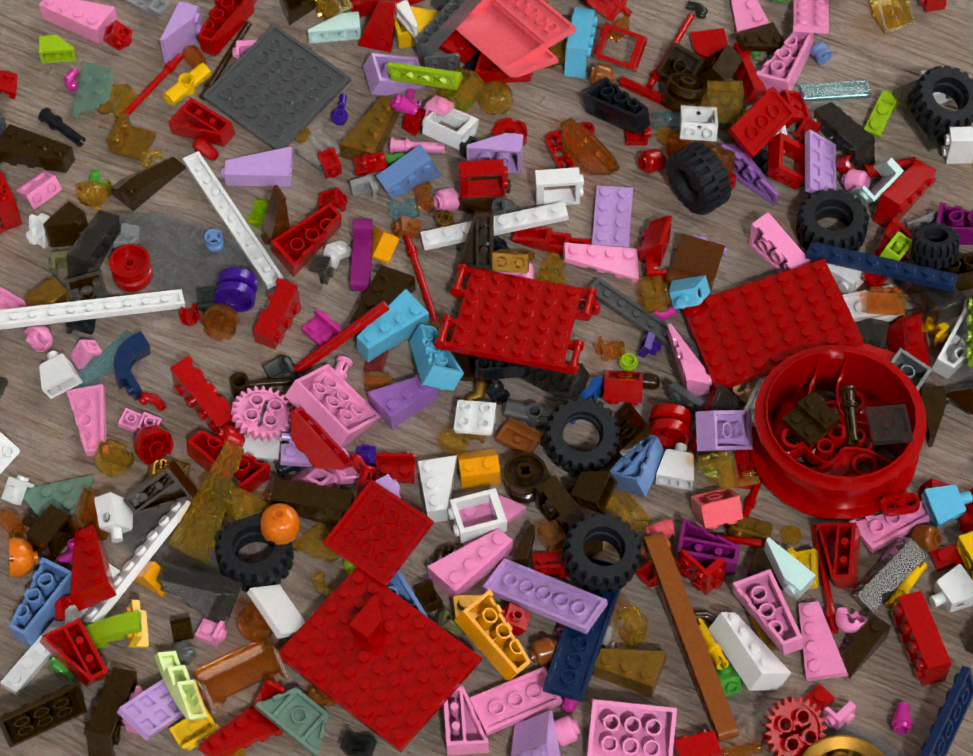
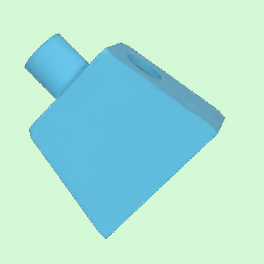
(686, 293)
(945, 503)

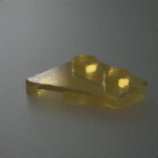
(313, 544)

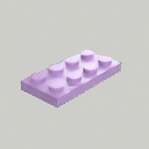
(819, 163)
(612, 216)
(151, 710)

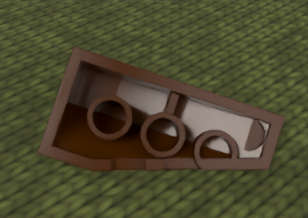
(276, 216)

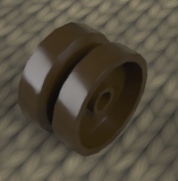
(683, 90)
(522, 476)

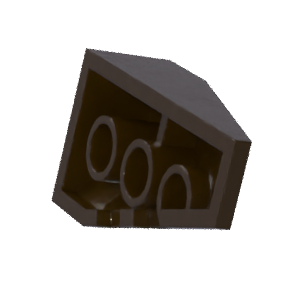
(142, 185)

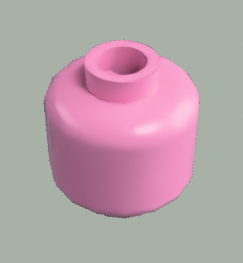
(854, 179)
(446, 199)
(567, 730)

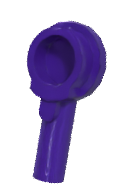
(340, 116)

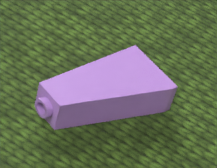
(260, 169)

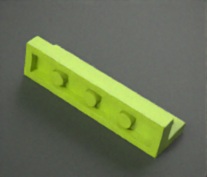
(424, 75)

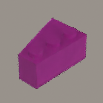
(707, 547)

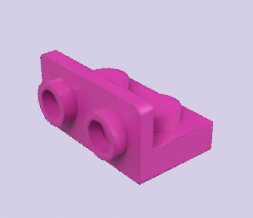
(321, 328)

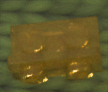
(120, 98)

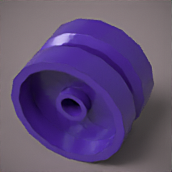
(236, 288)

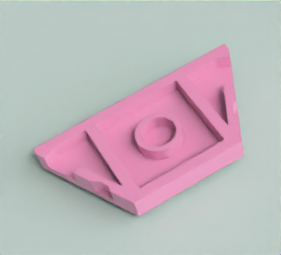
(483, 513)

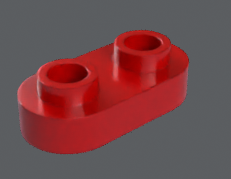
(899, 504)

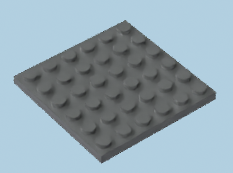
(277, 88)

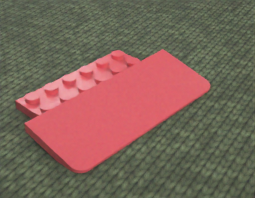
(516, 33)

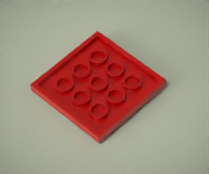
(378, 533)

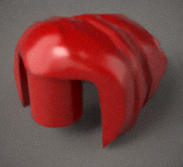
(843, 164)
(189, 316)

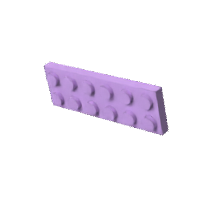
(545, 595)

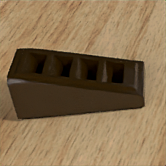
(523, 552)

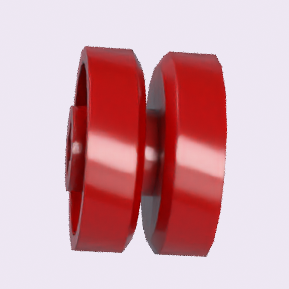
(131, 267)
(670, 424)

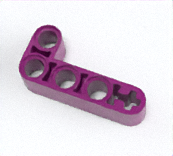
(361, 254)

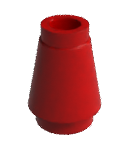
(205, 148)

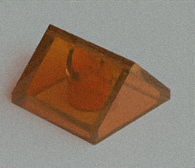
(86, 513)

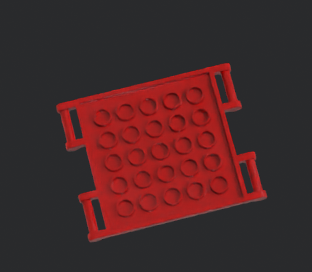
(516, 320)

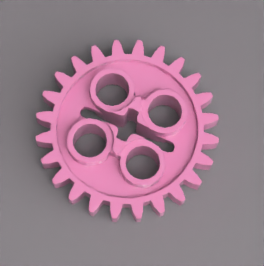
(244, 408)

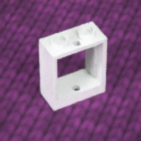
(690, 120)
(465, 123)
(558, 177)
(480, 530)

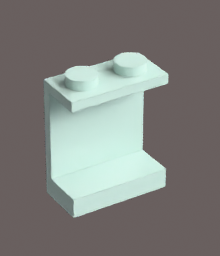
(889, 171)

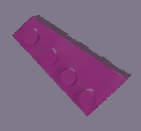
(959, 219)

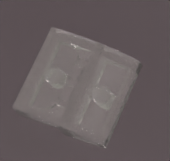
(317, 142)

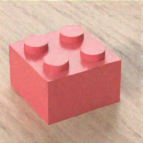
(717, 508)

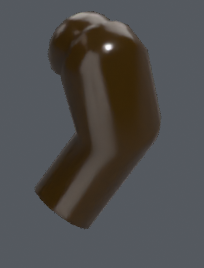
(442, 552)
(705, 615)

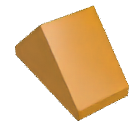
(383, 244)
(148, 576)

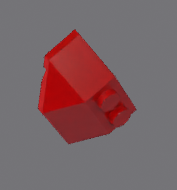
(910, 335)
(316, 443)

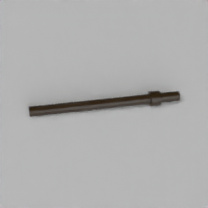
(225, 60)

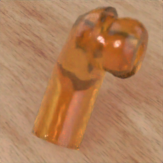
(318, 698)

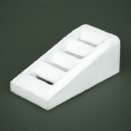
(406, 17)

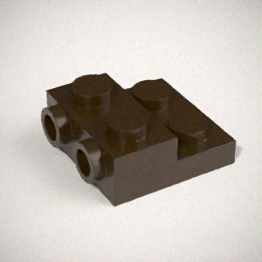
(811, 419)

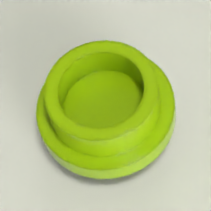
(628, 362)

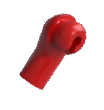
(358, 460)

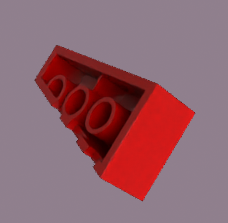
(904, 193)

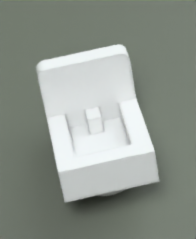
(337, 251)
(16, 489)

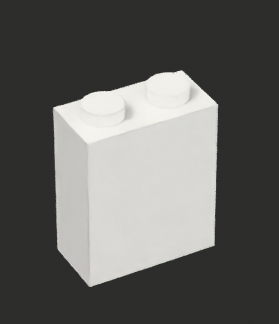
(958, 145)

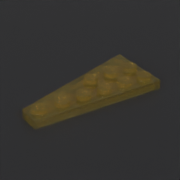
(206, 512)

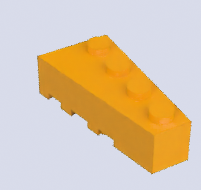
(493, 636)

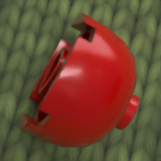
(152, 444)

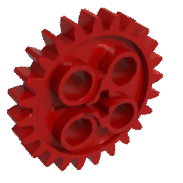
(788, 711)

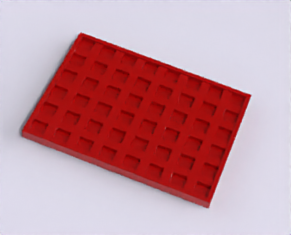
(767, 320)
(395, 680)

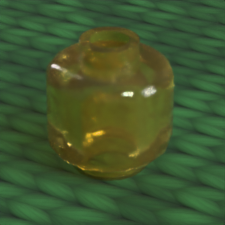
(453, 442)

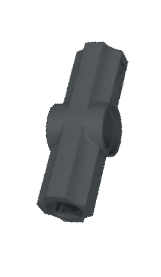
(523, 412)

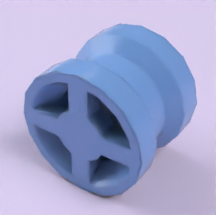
(821, 53)
(216, 236)

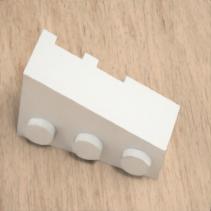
(437, 485)

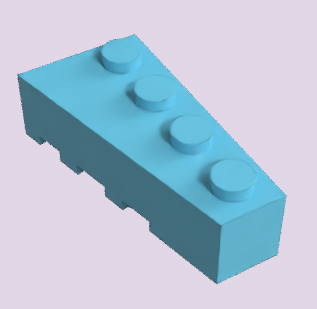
(580, 43)
(392, 327)
(435, 366)

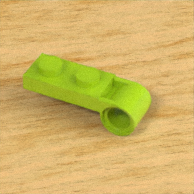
(881, 114)

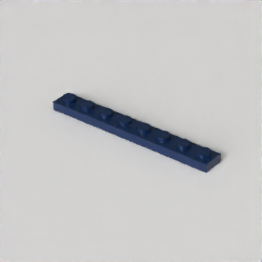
(883, 266)

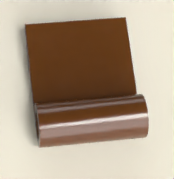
(694, 259)

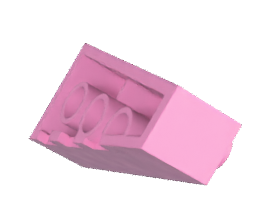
(470, 564)
(769, 609)

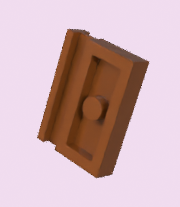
(519, 436)

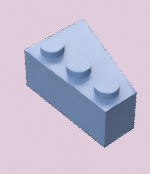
(408, 172)
(639, 467)

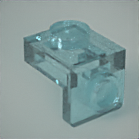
(407, 209)

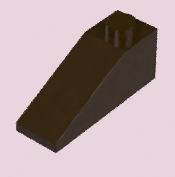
(935, 402)
(865, 644)

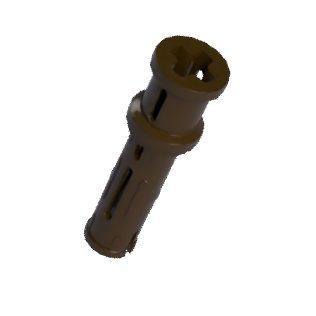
(849, 406)

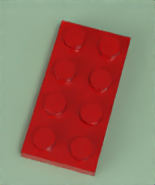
(761, 122)

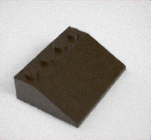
(42, 714)

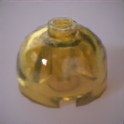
(496, 98)
(93, 193)
(112, 458)

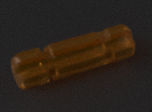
(744, 749)

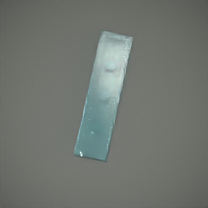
(835, 90)
(102, 364)

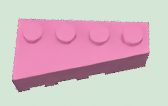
(79, 17)
(787, 62)
(775, 245)

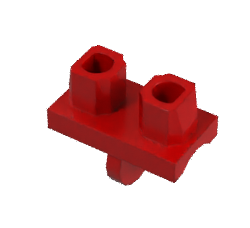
(370, 163)

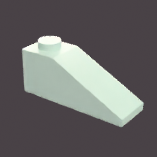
(338, 28)
(791, 573)

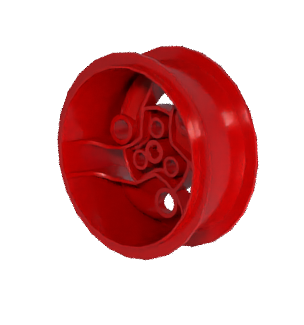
(836, 486)

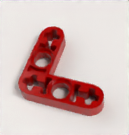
(556, 136)

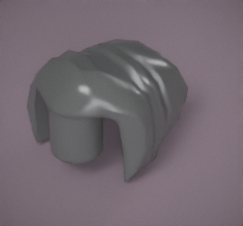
(184, 651)

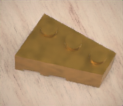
(631, 668)

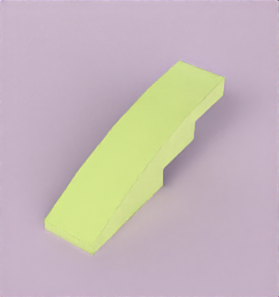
(180, 686)

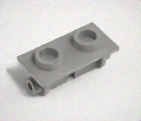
(929, 217)

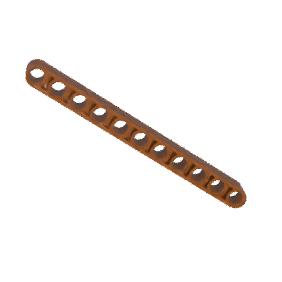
(690, 637)

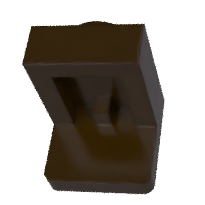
(427, 596)

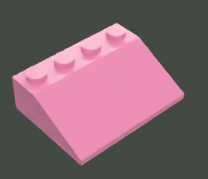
(332, 404)
(630, 729)

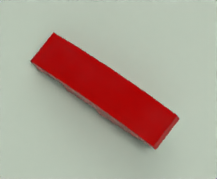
(545, 239)

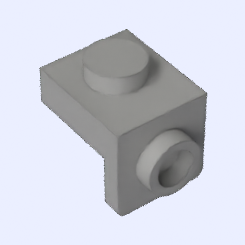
(363, 185)
(128, 235)

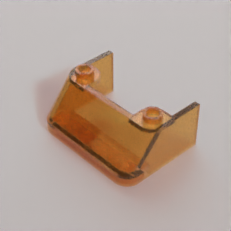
(237, 672)

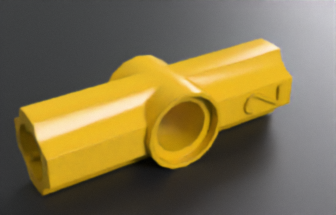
(186, 84)

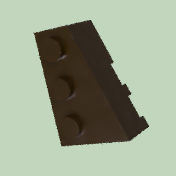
(479, 241)
(162, 488)

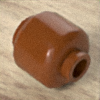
(599, 72)
(926, 537)
(543, 651)

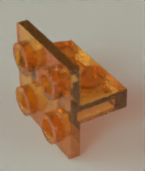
(886, 302)

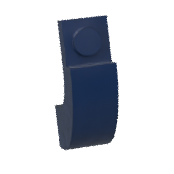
(127, 355)

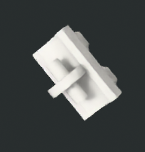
(36, 231)

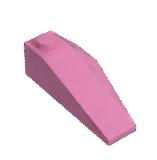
(690, 369)

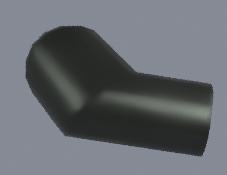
(702, 10)

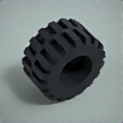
(935, 245)

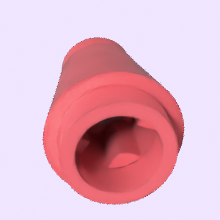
(665, 526)

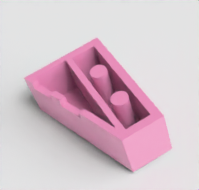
(462, 726)

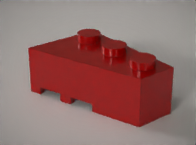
(279, 314)

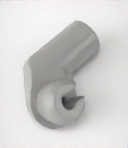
(608, 642)

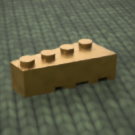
(371, 132)

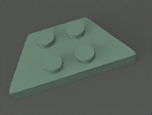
(93, 88)
(61, 494)
(297, 717)

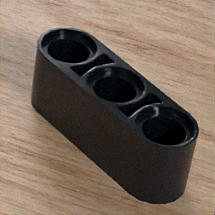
(495, 371)

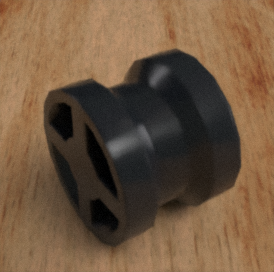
(497, 392)

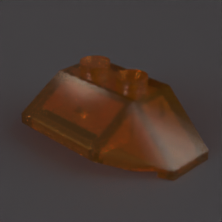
(587, 149)

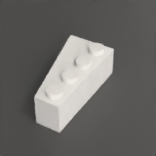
(953, 352)
(748, 654)

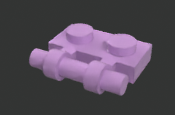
(291, 455)

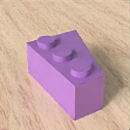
(401, 400)

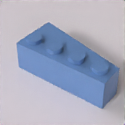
(38, 606)

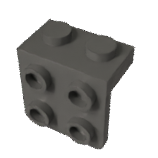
(442, 61)
(685, 398)

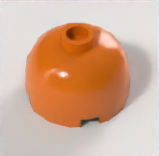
(280, 523)
(21, 557)

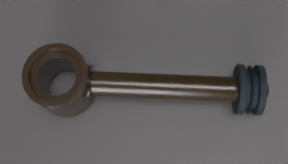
(241, 378)

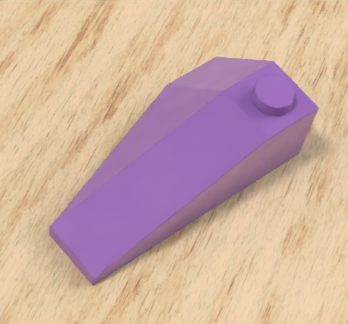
(751, 176)

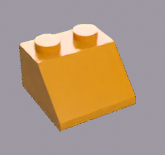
(479, 468)

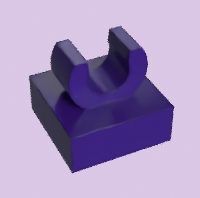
(648, 345)
(368, 453)

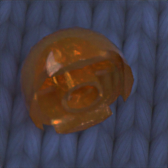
(220, 321)
(252, 624)

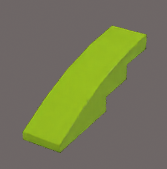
(114, 628)

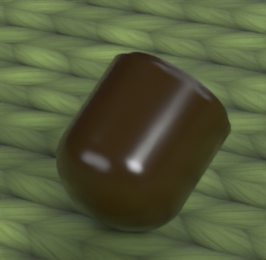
(651, 381)

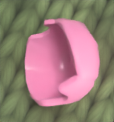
(39, 337)
(849, 622)

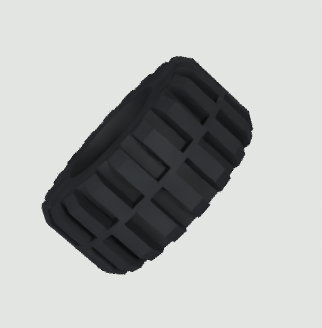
(929, 112)
(698, 178)
(832, 205)
(581, 410)
(608, 530)
(251, 574)

